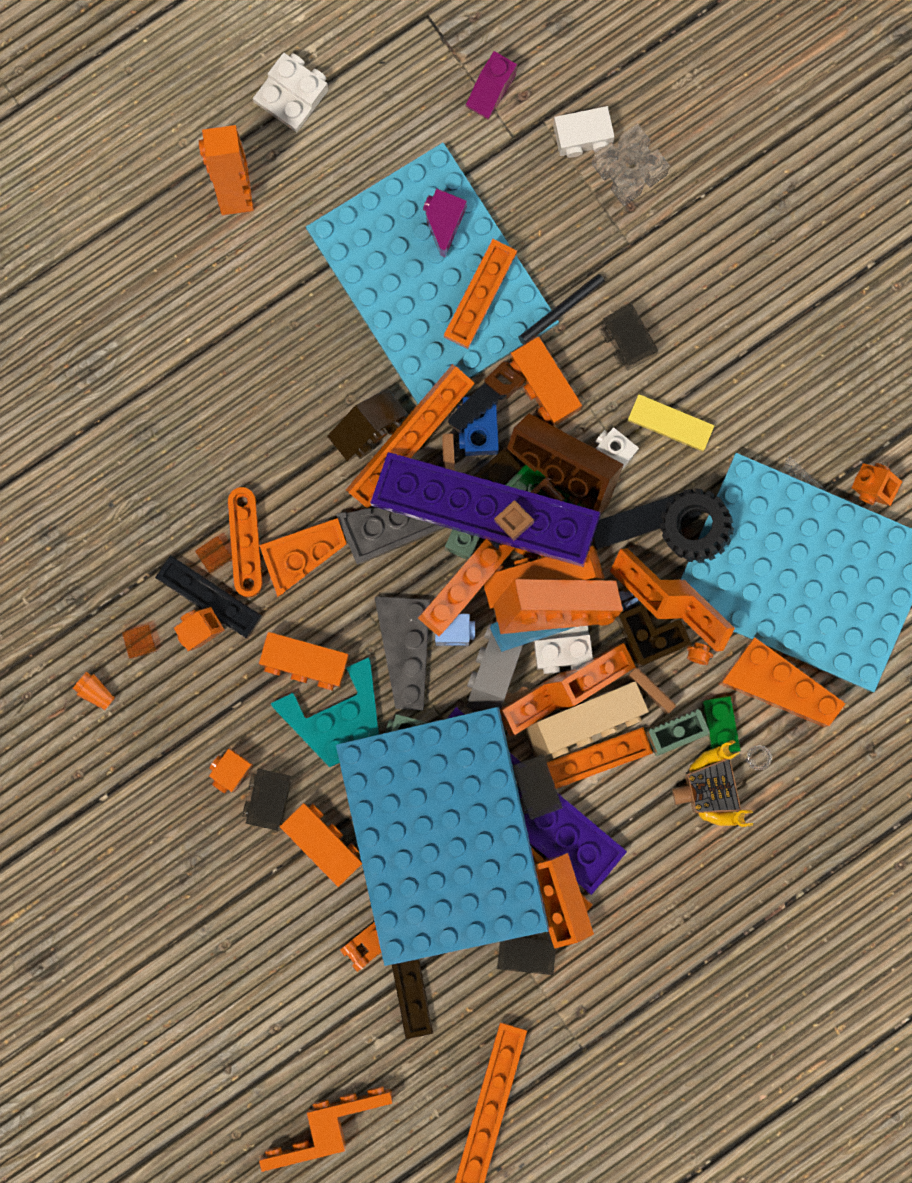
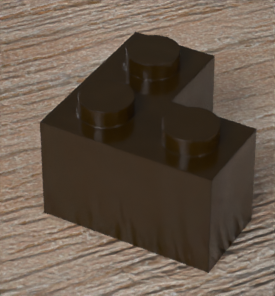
(367, 424)
(647, 642)

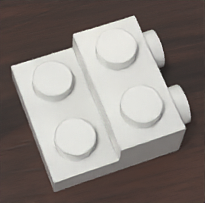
(291, 91)
(563, 650)

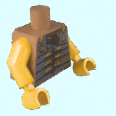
(713, 788)

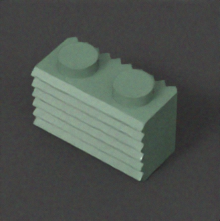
(677, 732)

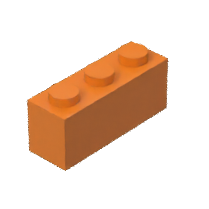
(544, 382)
(303, 661)
(322, 843)
(563, 901)

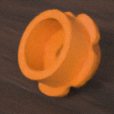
(699, 654)

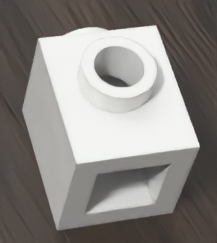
(616, 446)

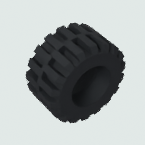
(685, 506)

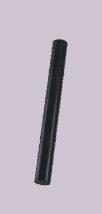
(561, 309)

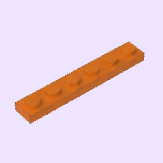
(414, 430)
(463, 586)
(491, 1104)

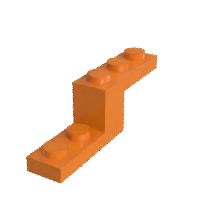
(672, 600)
(566, 689)
(325, 1128)

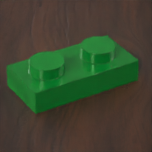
(721, 723)

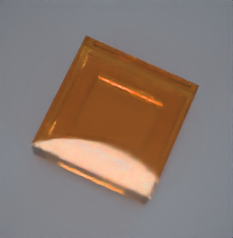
(214, 555)
(139, 641)

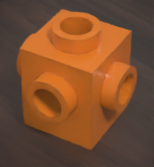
(876, 484)

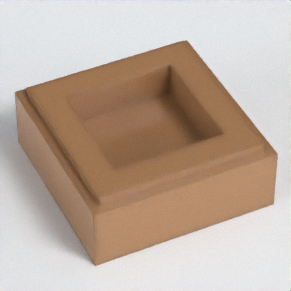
(514, 520)

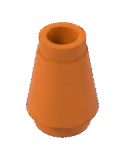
(93, 691)

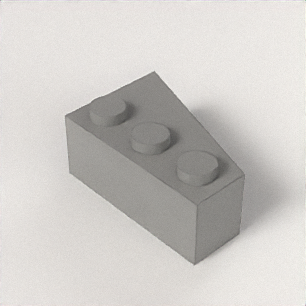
(494, 675)

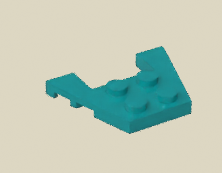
(340, 723)

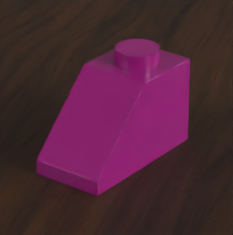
(491, 85)
(444, 217)

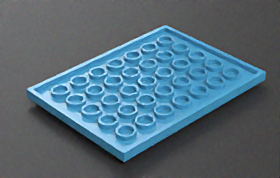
(442, 837)

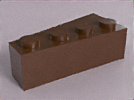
(568, 462)

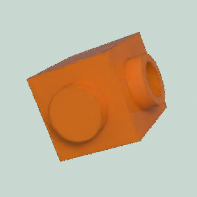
(198, 628)
(229, 771)

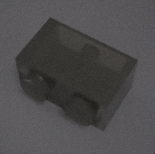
(628, 337)
(536, 787)
(267, 799)
(527, 954)

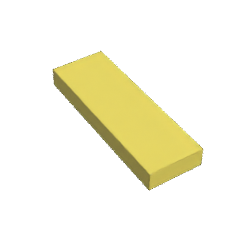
(671, 423)

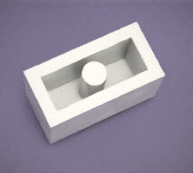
(583, 131)

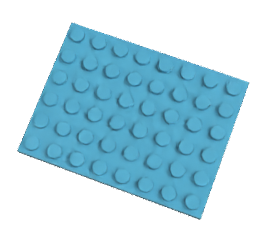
(409, 291)
(808, 573)

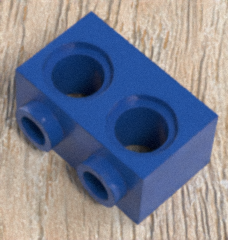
(486, 426)

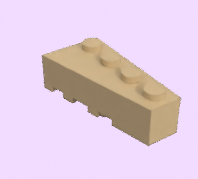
(586, 720)

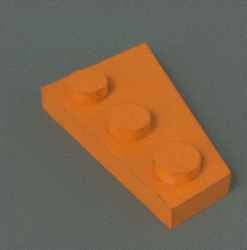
(300, 553)

